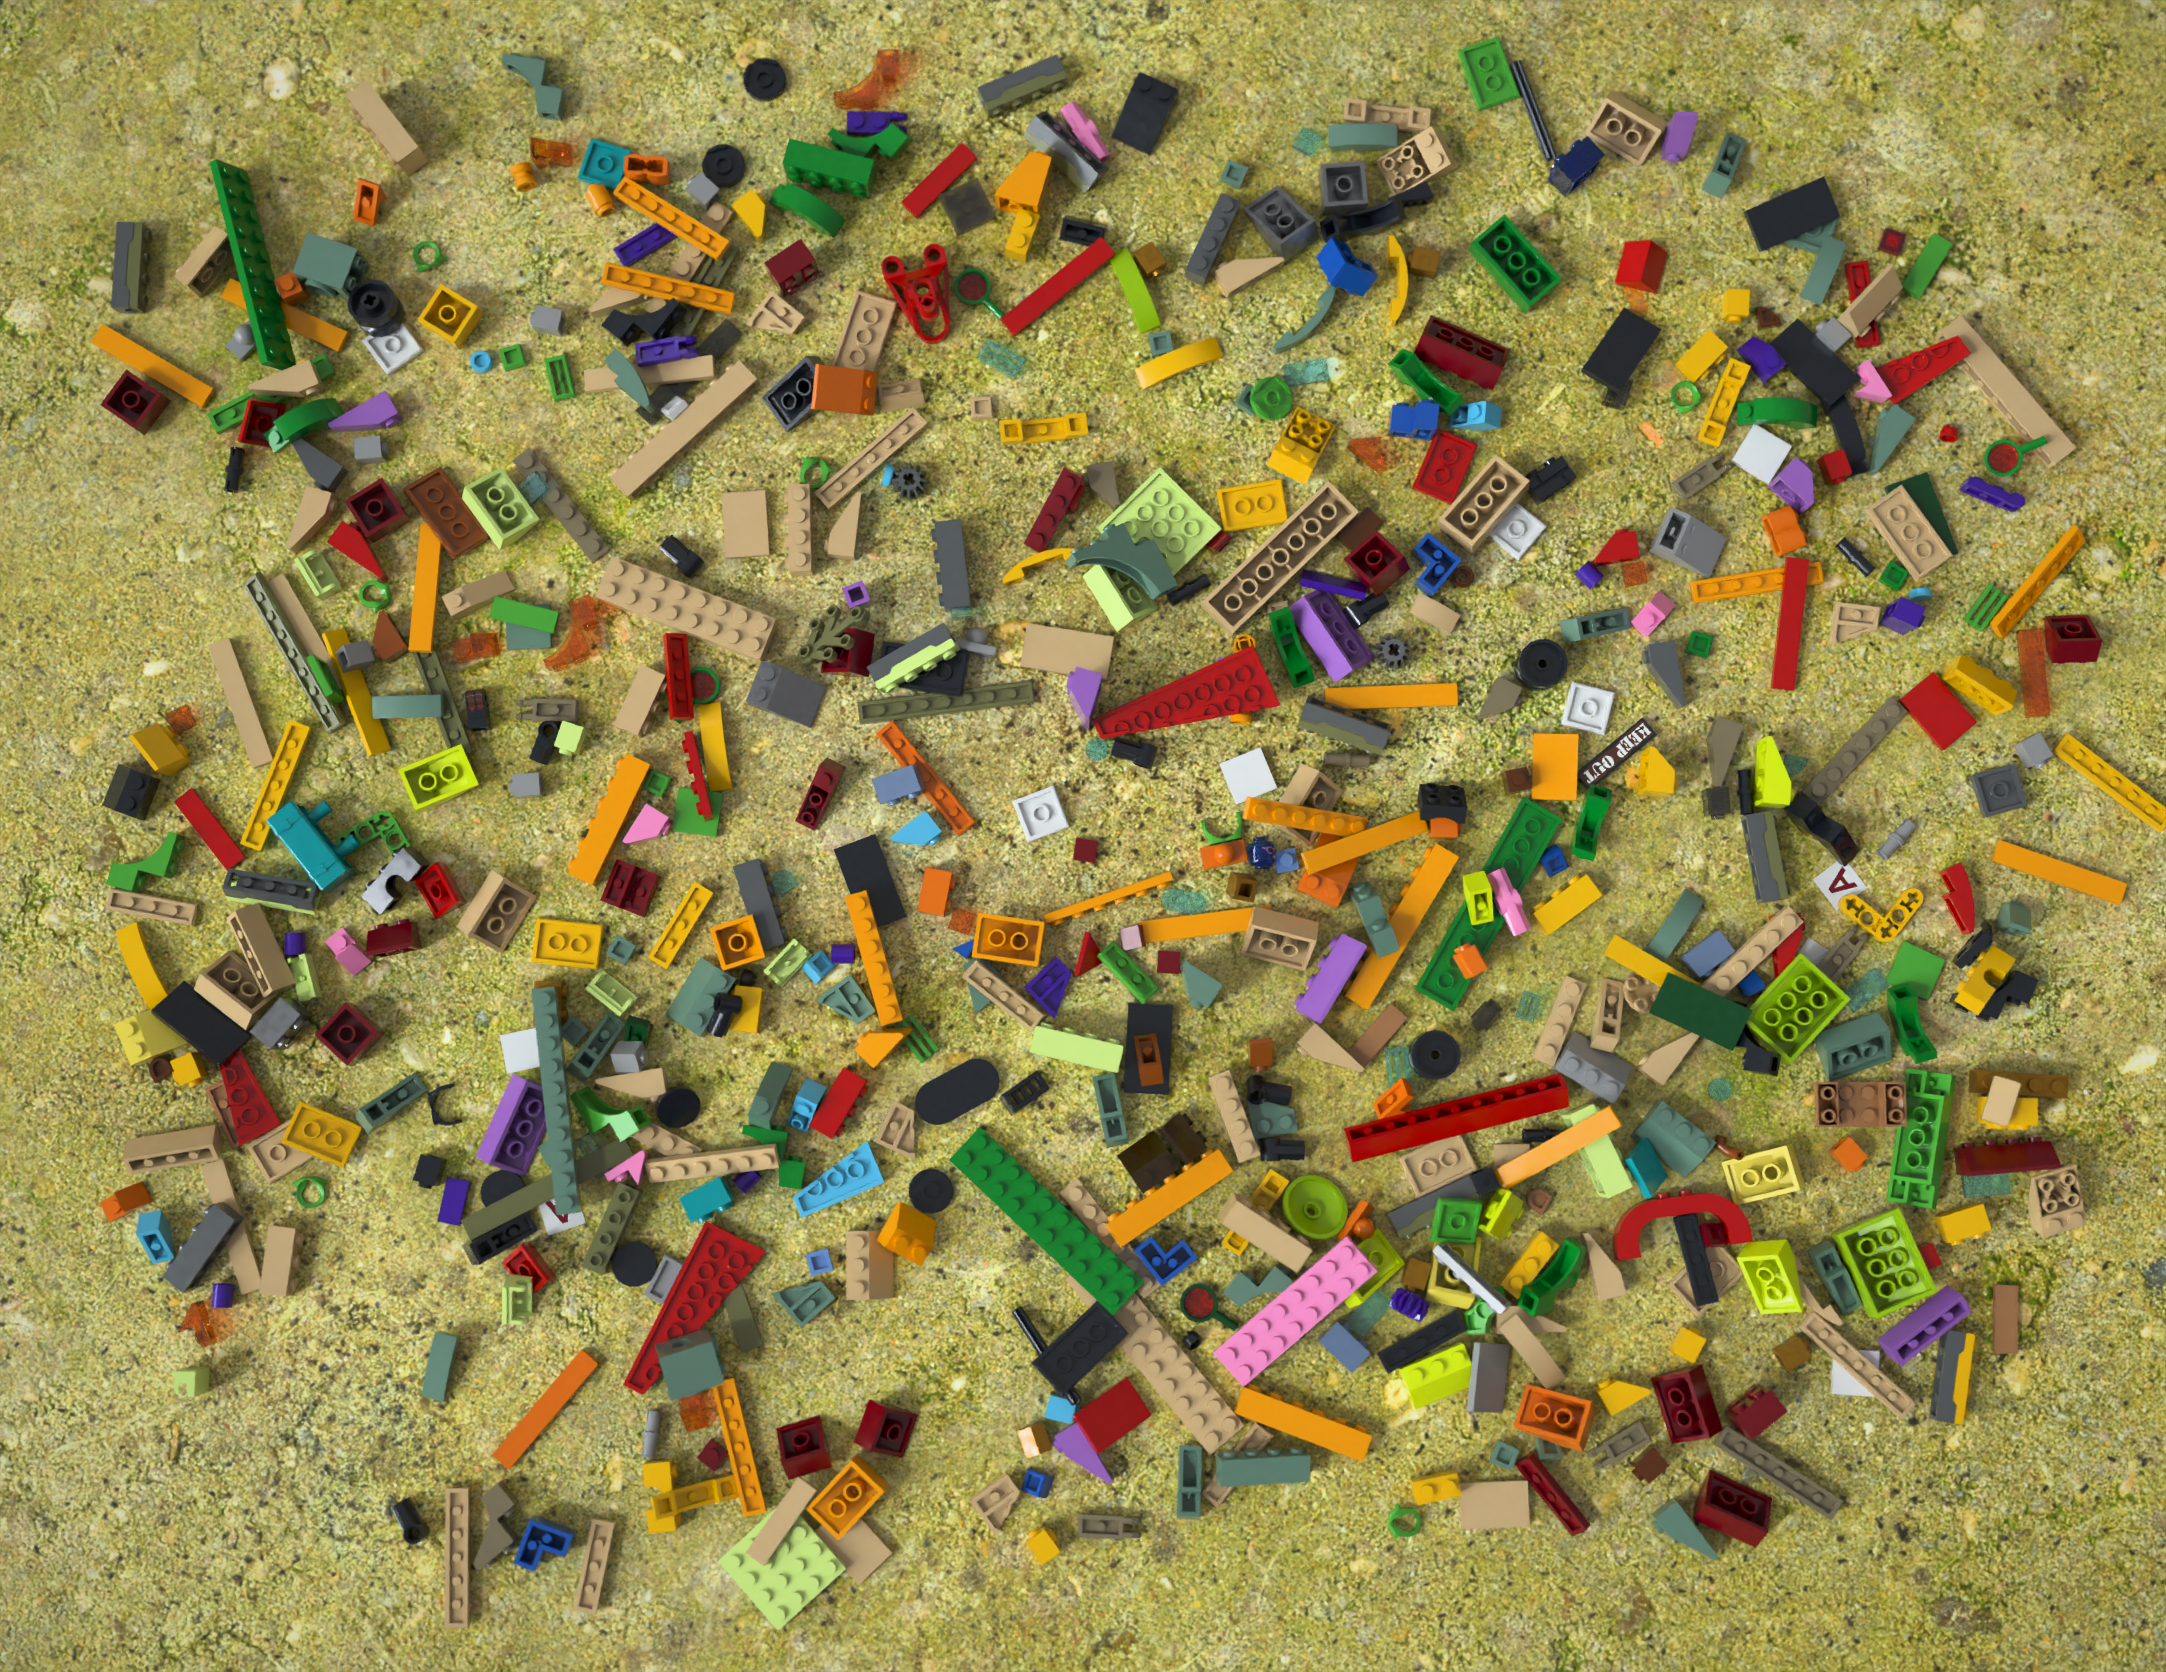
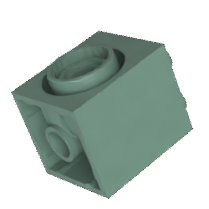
(330, 266)
(691, 1363)

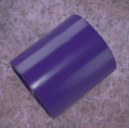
(1589, 574)
(295, 944)
(843, 953)
(746, 1180)
(222, 1295)

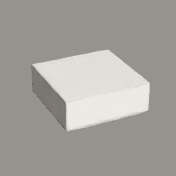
(674, 407)

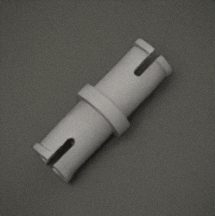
(1895, 839)
(651, 1433)

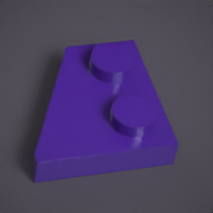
(1049, 985)

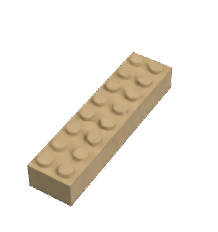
(1279, 559)
(687, 609)

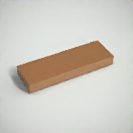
(1377, 1035)
(219, 1101)
(2005, 1319)

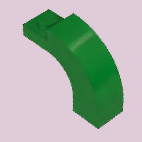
(809, 208)
(1784, 411)
(301, 421)
(1289, 647)
(1589, 822)
(1906, 1023)

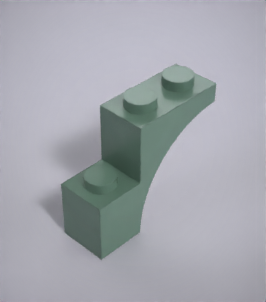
(550, 98)
(1374, 919)
(1243, 1289)

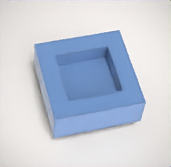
(1286, 861)
(819, 1261)

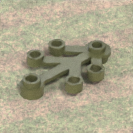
(810, 652)

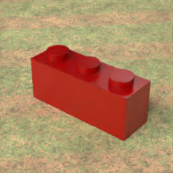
(839, 1103)

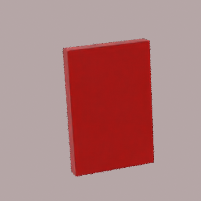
(1444, 466)
(1937, 711)
(1111, 1415)

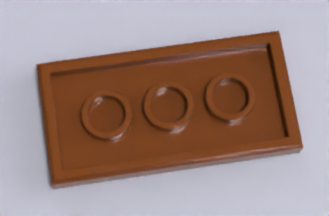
(446, 513)

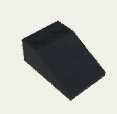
(1145, 113)
(792, 395)

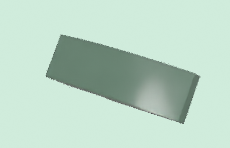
(1362, 137)
(1823, 270)
(629, 379)
(407, 706)
(1110, 1110)
(1835, 1277)
(440, 1365)
(1189, 1482)

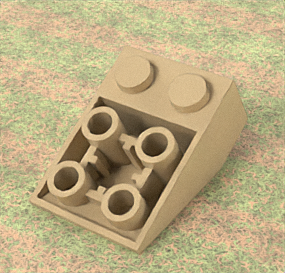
(1417, 161)
(2056, 1201)

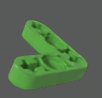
(385, 832)

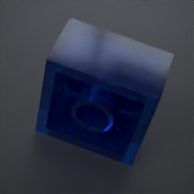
(1575, 166)

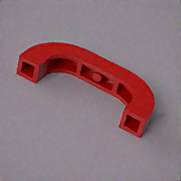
(1632, 1221)

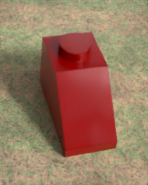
(1618, 549)

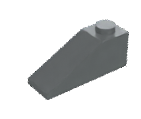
(319, 466)
(1664, 667)

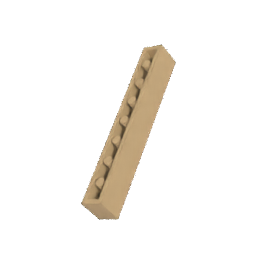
(2008, 394)
(684, 430)

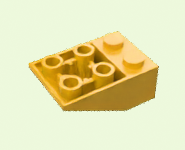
(1301, 445)

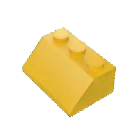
(1980, 685)

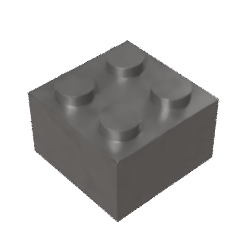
(1343, 187)
(282, 1024)

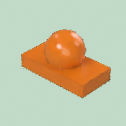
(1223, 854)
(1358, 1223)

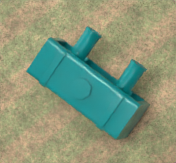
(311, 846)

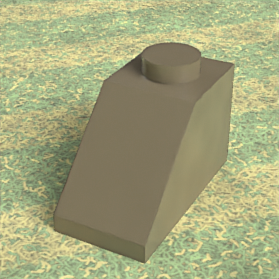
(1102, 483)
(1500, 698)

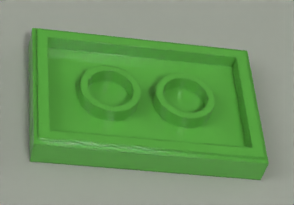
(1488, 74)

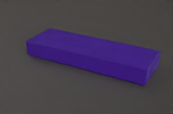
(643, 244)
(1333, 584)

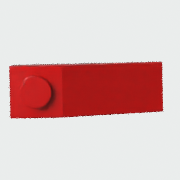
(356, 546)
(1785, 952)

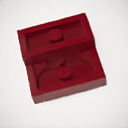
(630, 888)

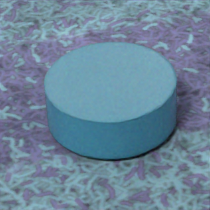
(481, 362)
(888, 475)
(1920, 594)

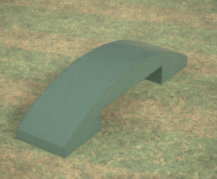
(1290, 341)
(1674, 925)

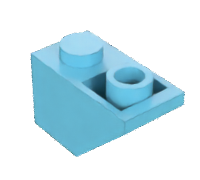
(1476, 416)
(806, 1105)

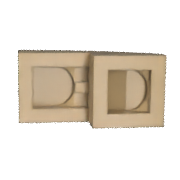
(1434, 613)

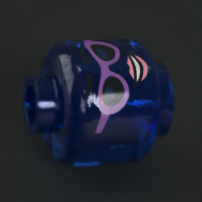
(1261, 853)

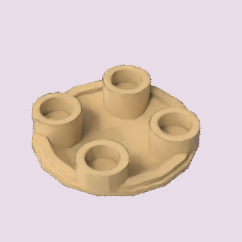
(1640, 992)

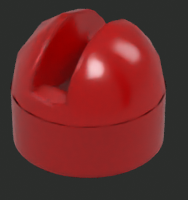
(1948, 433)

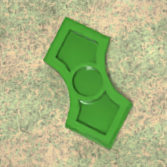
(1480, 1316)

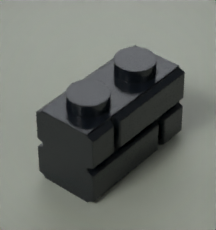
(1550, 479)

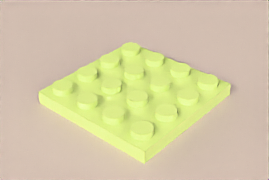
(1168, 516)
(790, 1577)

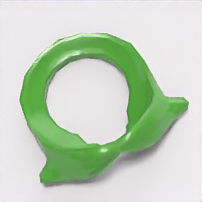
(439, 258)
(1697, 396)
(825, 470)
(376, 605)
(300, 1186)
(1399, 1512)

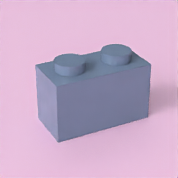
(899, 784)
(1707, 954)
(1344, 1346)

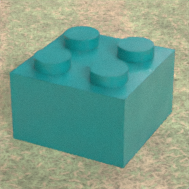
(707, 1199)

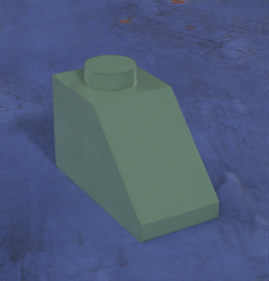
(2013, 919)

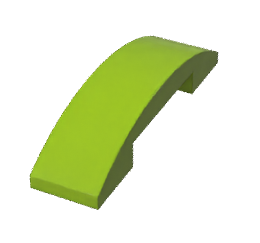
(1135, 291)

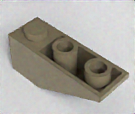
(1721, 744)

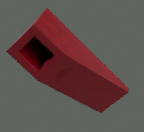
(820, 793)

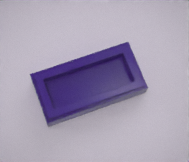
(453, 1201)

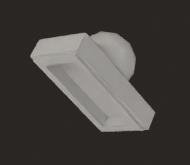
(242, 342)
(975, 644)

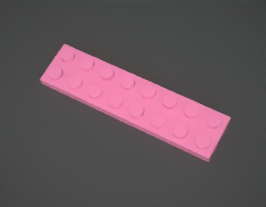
(1295, 1310)

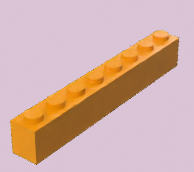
(1404, 920)

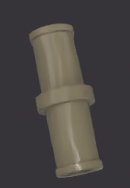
(1346, 760)

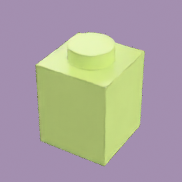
(570, 738)

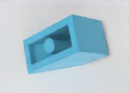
(919, 832)
(156, 1236)

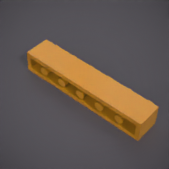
(610, 820)
(874, 958)
(1168, 1198)
(1303, 1423)

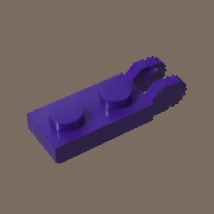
(872, 122)
(665, 350)
(1992, 494)

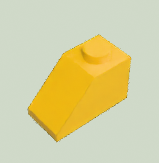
(753, 213)
(1618, 1395)

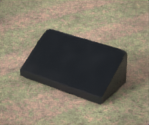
(1081, 231)

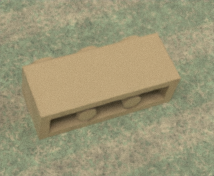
(641, 701)
(281, 1260)

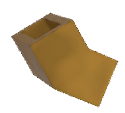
(1034, 1439)

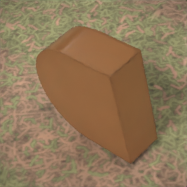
(1538, 1200)

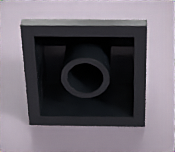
(131, 792)

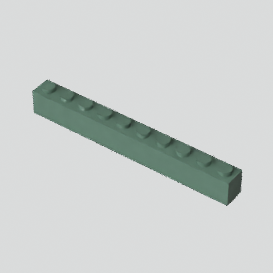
(556, 1100)

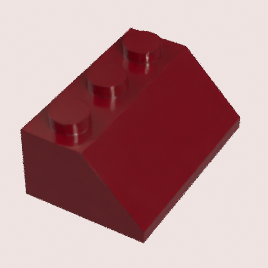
(1687, 1404)
(1733, 1509)

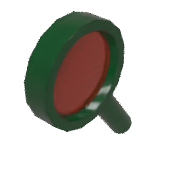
(1201, 1304)

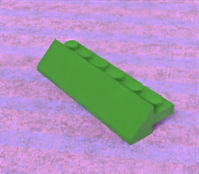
(1921, 1144)

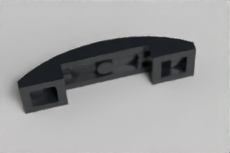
(1847, 435)

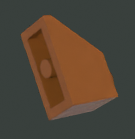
(388, 639)
(1260, 1053)
(1148, 1059)

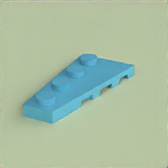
(845, 1179)

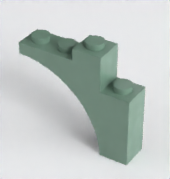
(1138, 560)

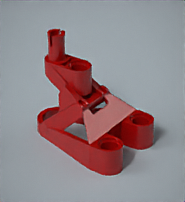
(911, 282)

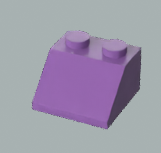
(1794, 485)

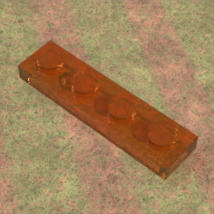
(2033, 673)

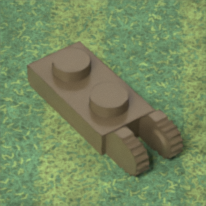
(1699, 477)
(550, 710)
(1841, 954)
(1620, 1444)
(1106, 1526)

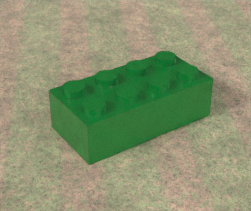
(829, 169)
(1515, 264)

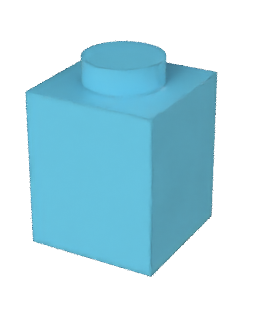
(1060, 1409)

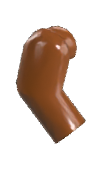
(1730, 1152)

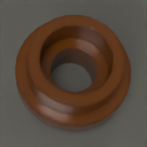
(1463, 570)

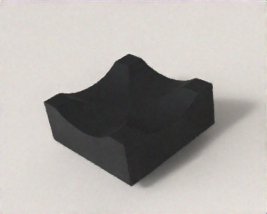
(1442, 802)

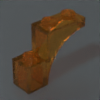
(866, 93)
(575, 648)

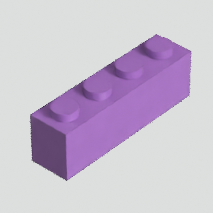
(1924, 1325)

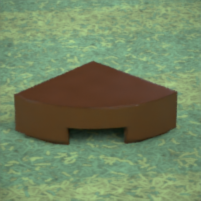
(1766, 318)

